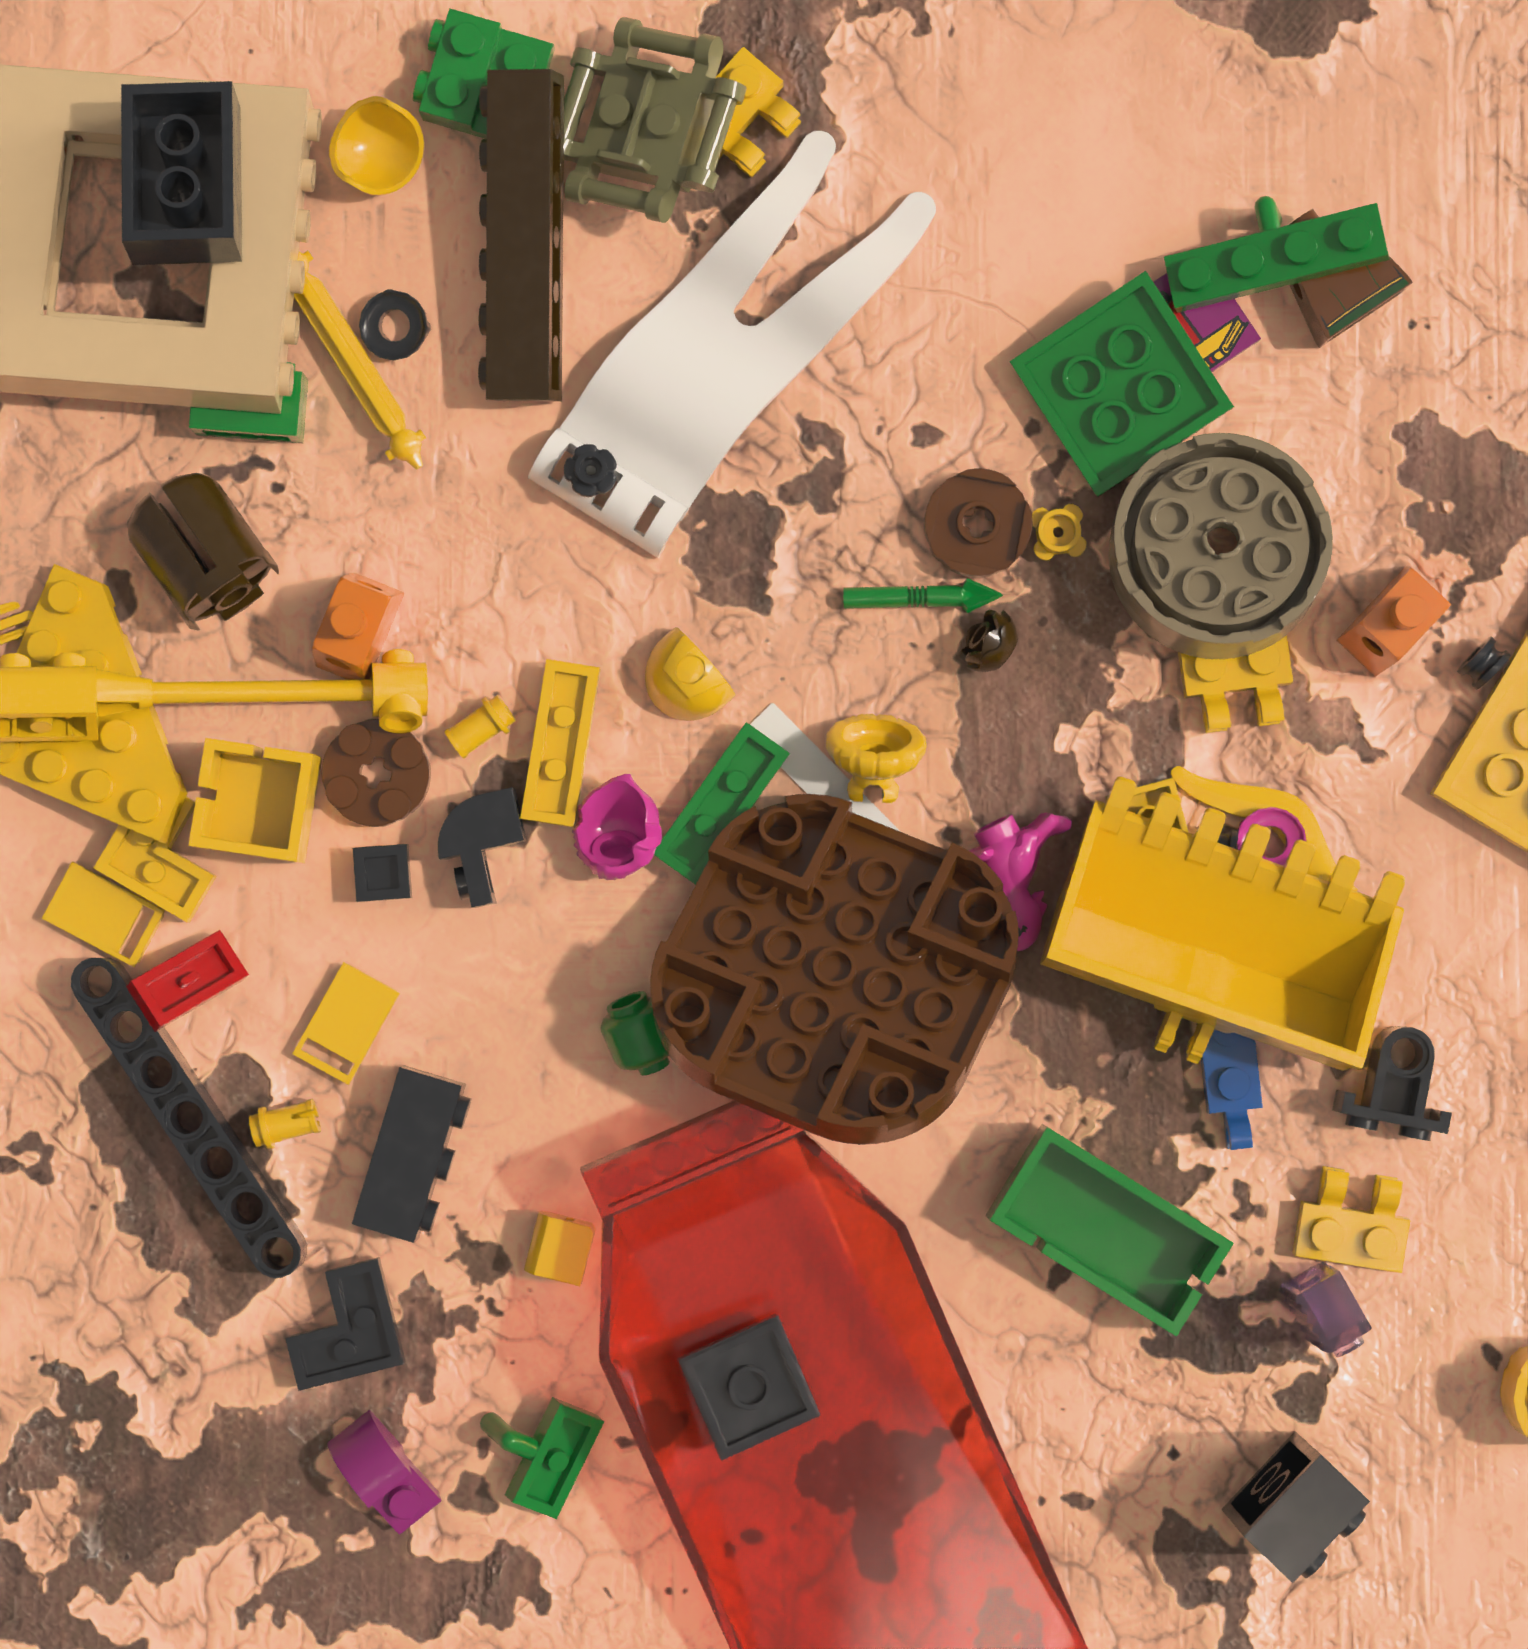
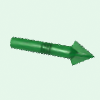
(969, 595)

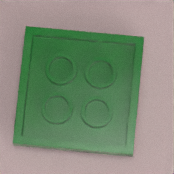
(1121, 383)

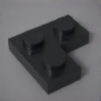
(364, 1334)

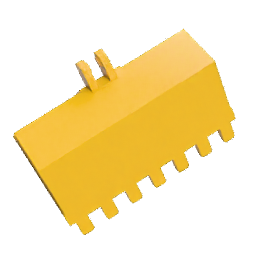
(1225, 932)

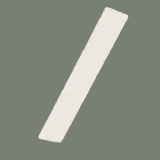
(809, 765)

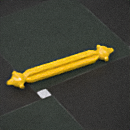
(358, 369)

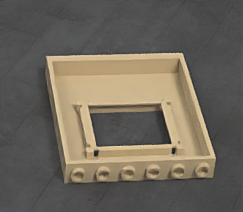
(248, 317)

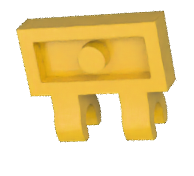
(758, 100)
(1255, 672)
(1352, 1235)

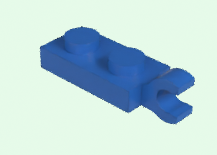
(1232, 1084)

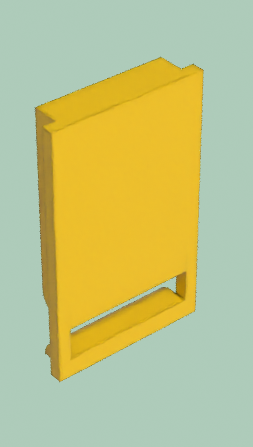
(100, 912)
(348, 1019)

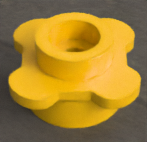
(1069, 521)

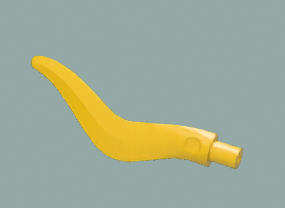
(1246, 799)

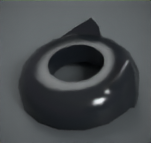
(372, 319)

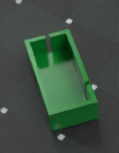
(1108, 1229)

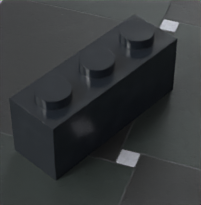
(411, 1154)

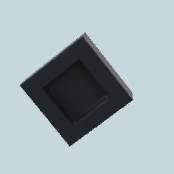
(382, 873)

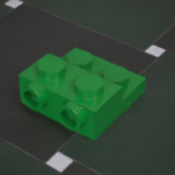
(464, 52)

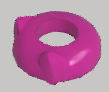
(1277, 818)

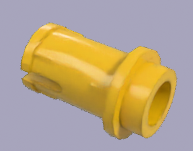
(480, 726)
(284, 1123)

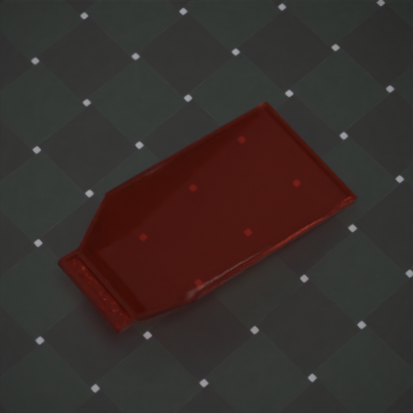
(892, 1505)

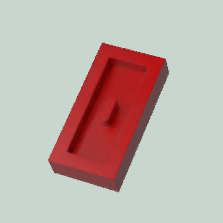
(187, 980)

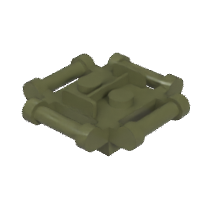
(648, 120)

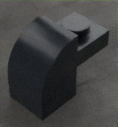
(475, 827)

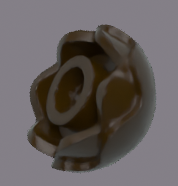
(990, 642)

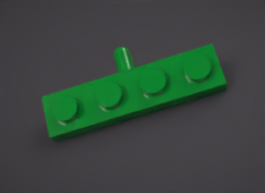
(1276, 255)

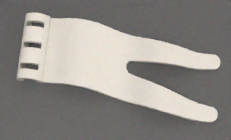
(697, 377)

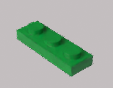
(724, 795)

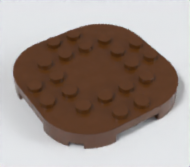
(834, 970)

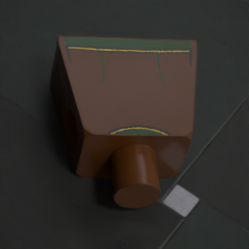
(1347, 297)

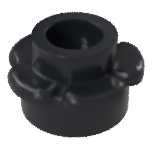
(595, 484)

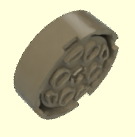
(1228, 600)

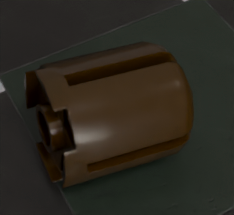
(223, 535)

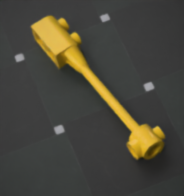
(70, 696)

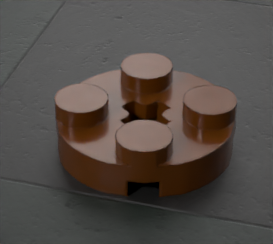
(1003, 506)
(349, 789)

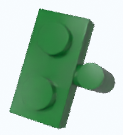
(549, 1457)

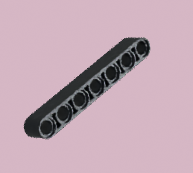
(213, 1131)

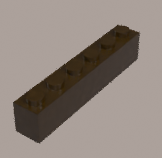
(522, 235)

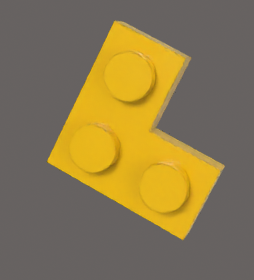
(156, 870)

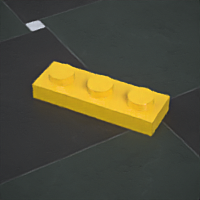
(560, 743)

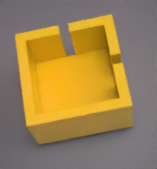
(258, 803)

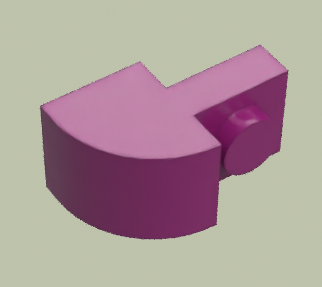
(382, 1473)

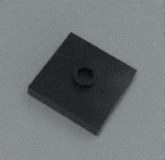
(748, 1386)

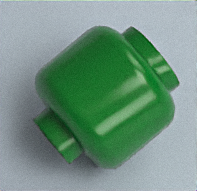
(633, 1034)

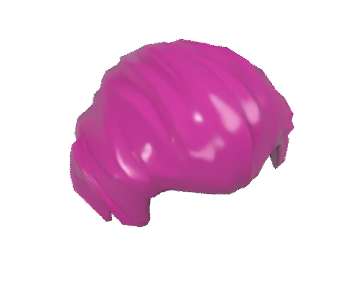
(617, 829)

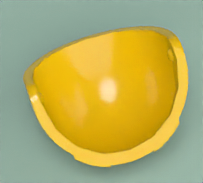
(376, 146)
(684, 680)

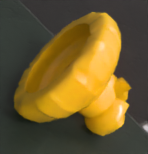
(875, 752)

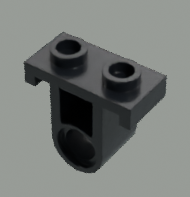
(1395, 1092)

